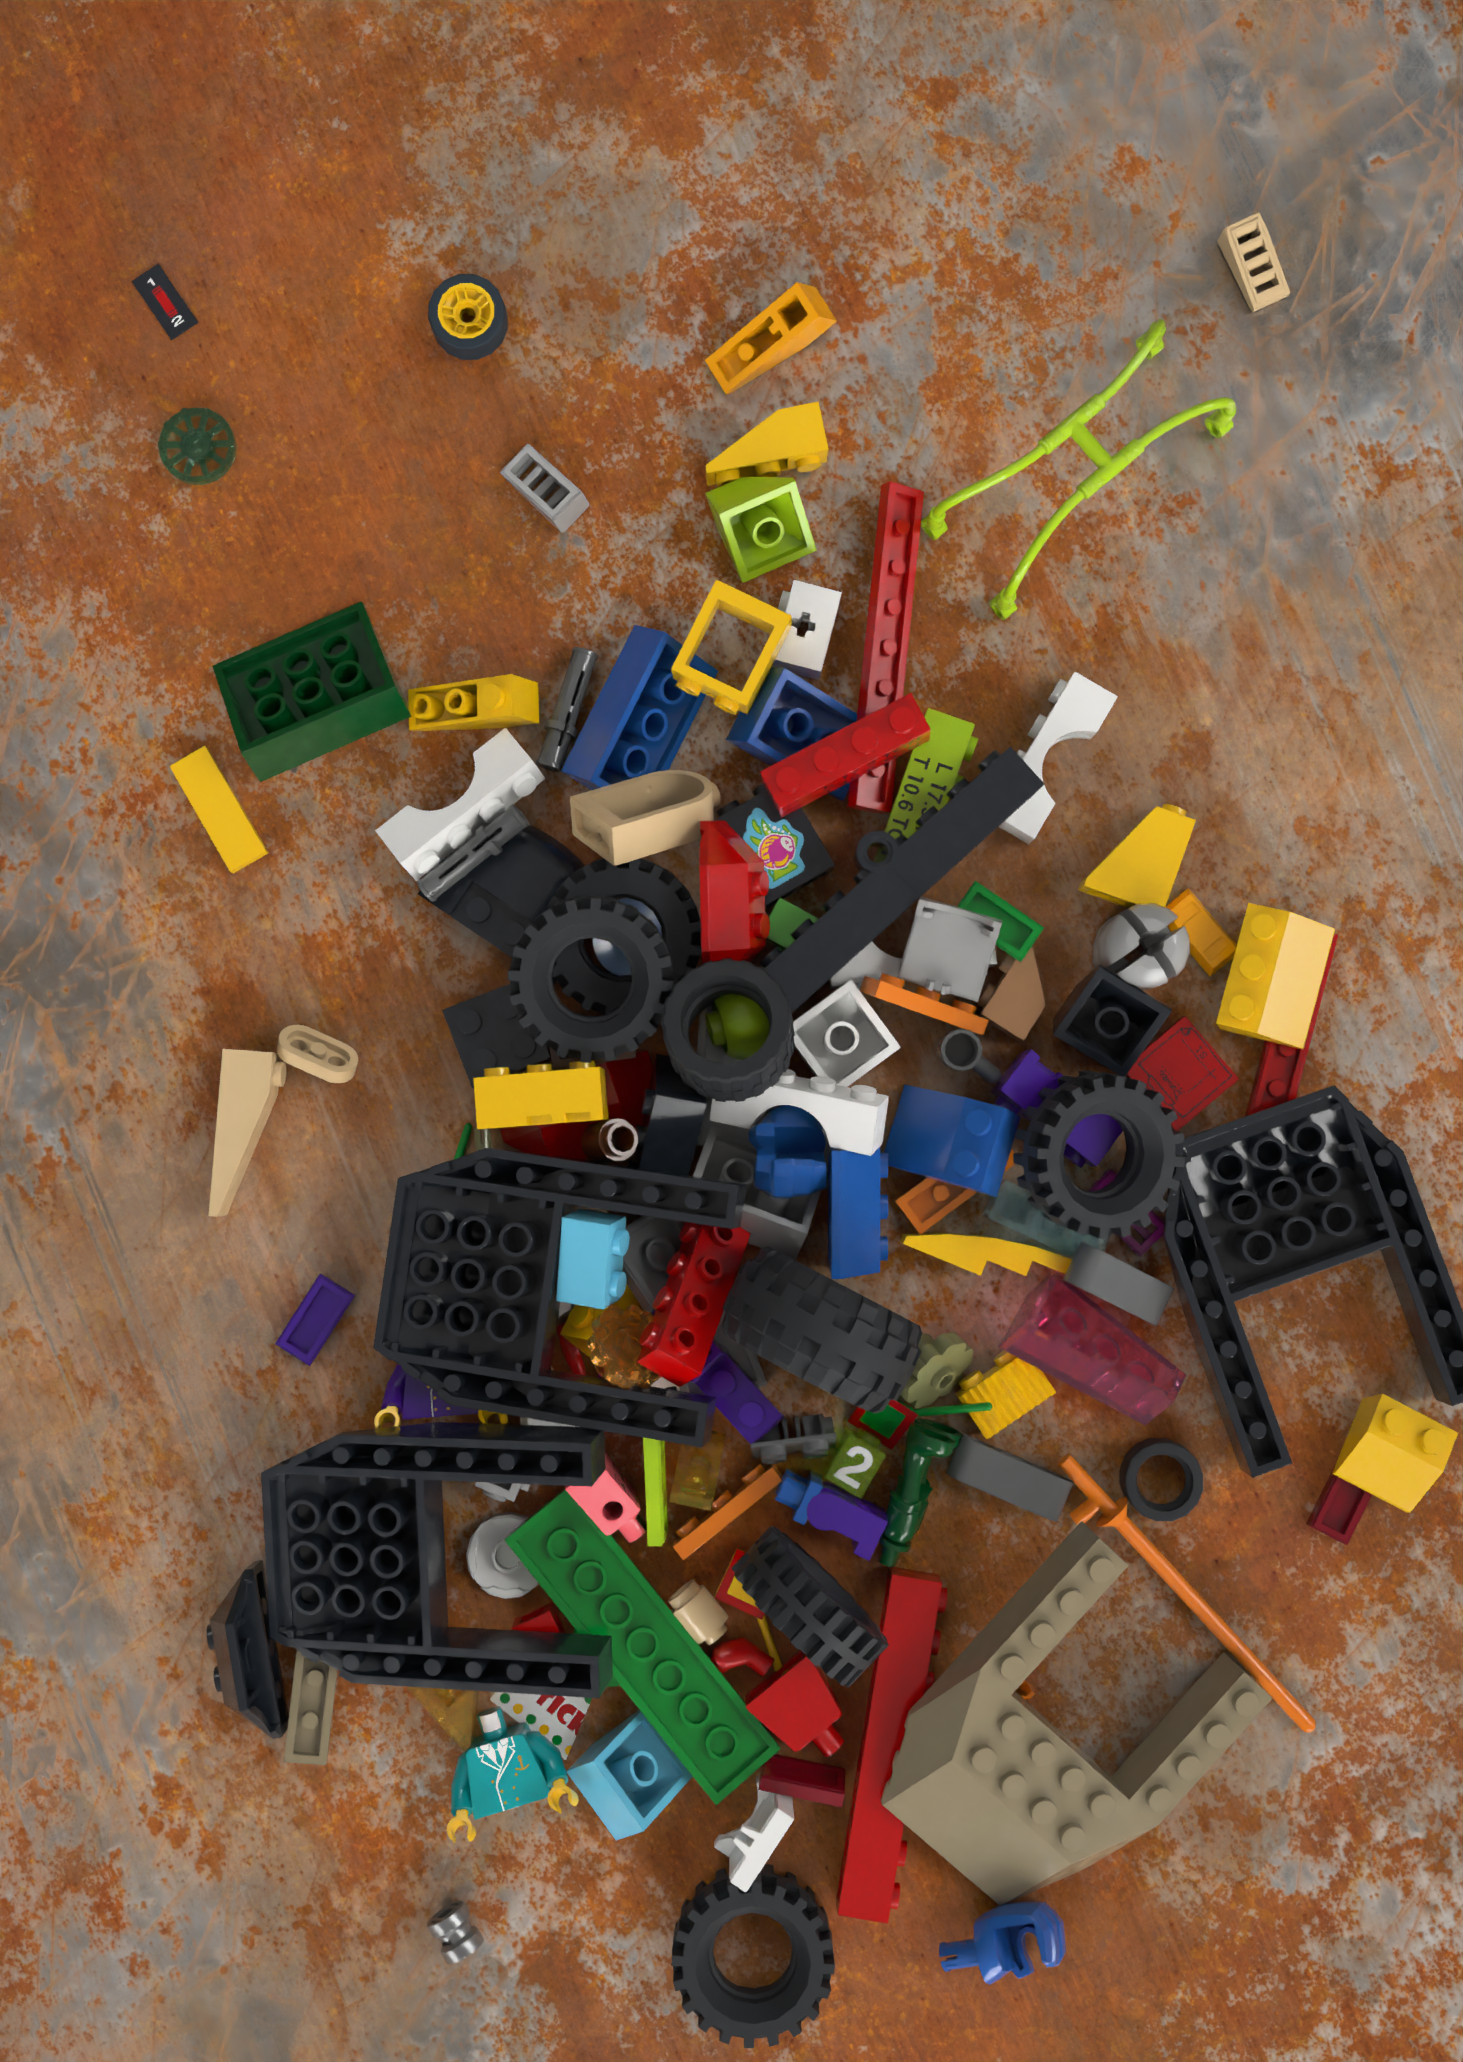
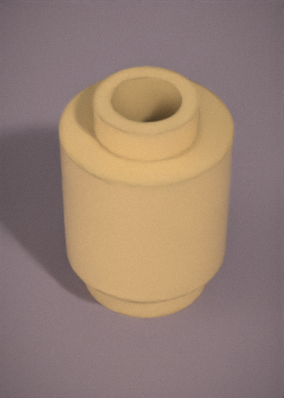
(699, 1612)

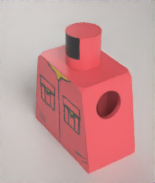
(611, 1503)

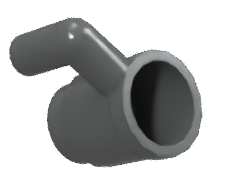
(963, 1051)

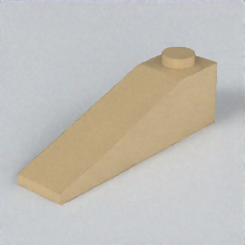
(244, 1104)

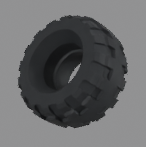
(821, 1330)

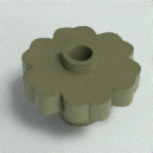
(937, 1369)

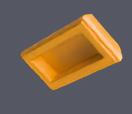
(1208, 940)

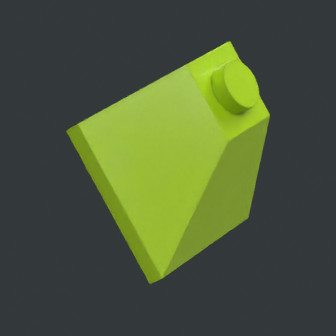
(761, 523)

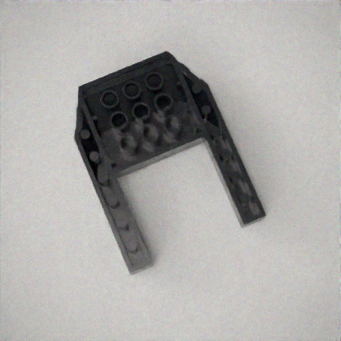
(1281, 1203)
(478, 1276)
(364, 1557)

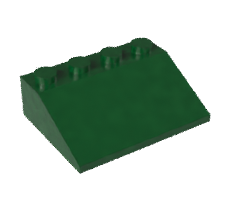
(310, 692)

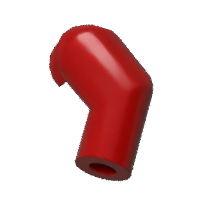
(741, 1652)

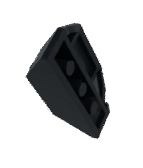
(247, 1656)

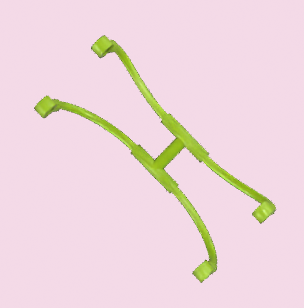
(1108, 467)

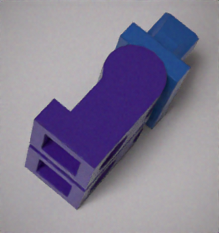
(833, 1508)

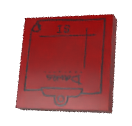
(1183, 1070)

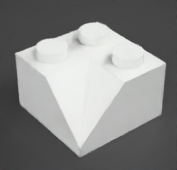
(843, 1036)

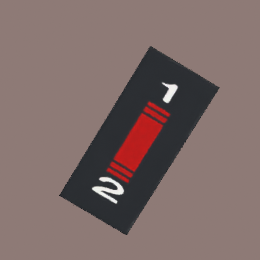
(165, 302)

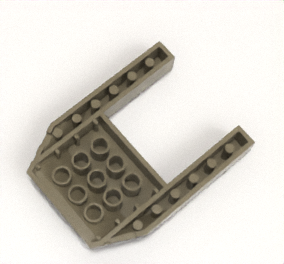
(1012, 1792)

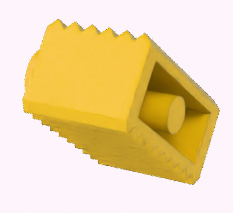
(1009, 1386)

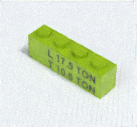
(930, 773)

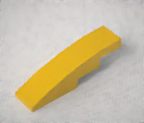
(973, 1251)

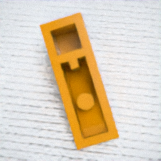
(771, 337)

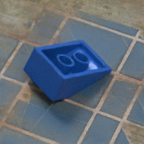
(787, 719)
(951, 1139)

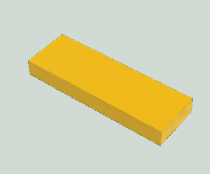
(219, 809)

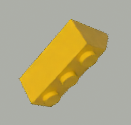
(1275, 976)

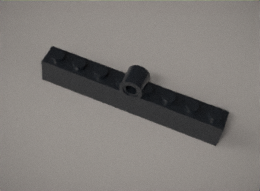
(905, 875)

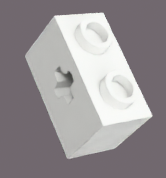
(817, 608)

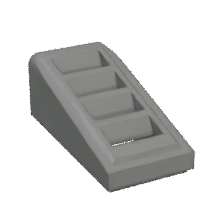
(563, 506)

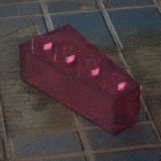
(1091, 1350)

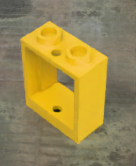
(750, 611)

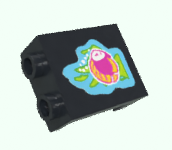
(786, 844)

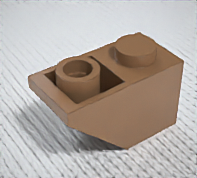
(1015, 999)

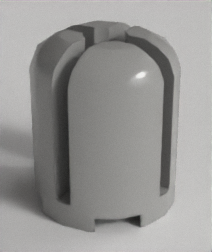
(1163, 951)

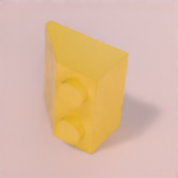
(1394, 1451)

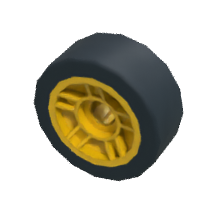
(477, 298)

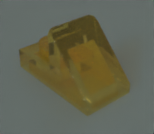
(698, 1473)
(454, 1713)

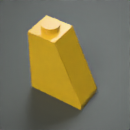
(1144, 861)

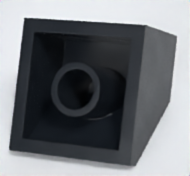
(1109, 1020)

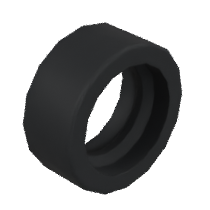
(1193, 1479)

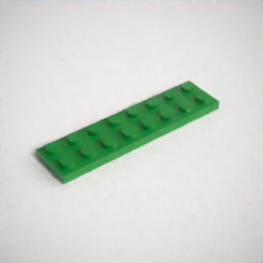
(651, 1649)

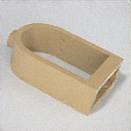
(643, 814)

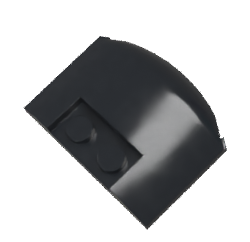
(510, 888)

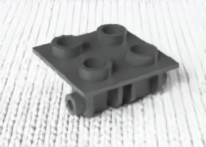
(816, 1443)

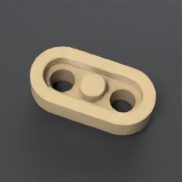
(317, 1053)

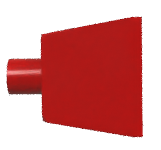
(798, 1705)

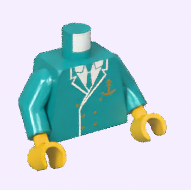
(504, 1772)

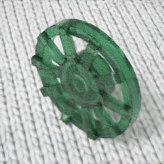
(197, 446)

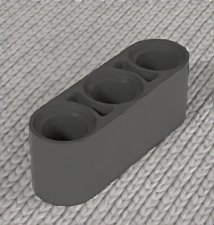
(1118, 1283)
(1009, 1477)

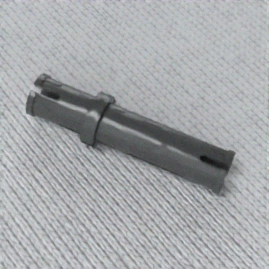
(562, 724)
(510, 823)

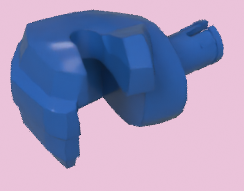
(789, 1153)
(1001, 1943)

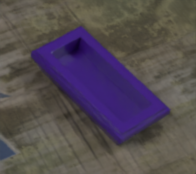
(315, 1319)

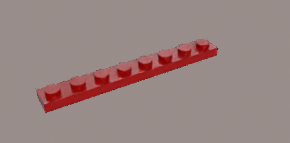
(888, 627)

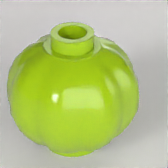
(737, 1026)

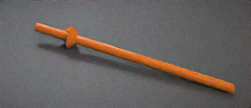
(1115, 1515)

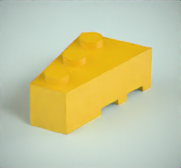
(540, 1096)

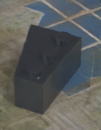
(669, 1122)

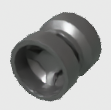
(454, 1932)

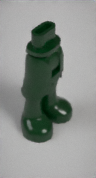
(910, 1498)

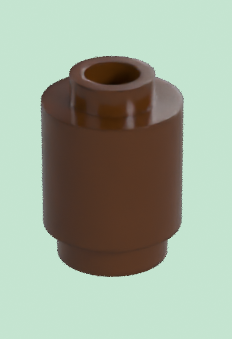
(609, 1141)

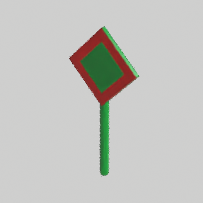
(897, 1416)

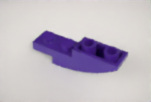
(737, 1395)

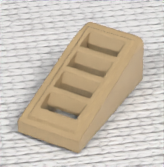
(1261, 242)

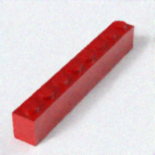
(897, 1682)

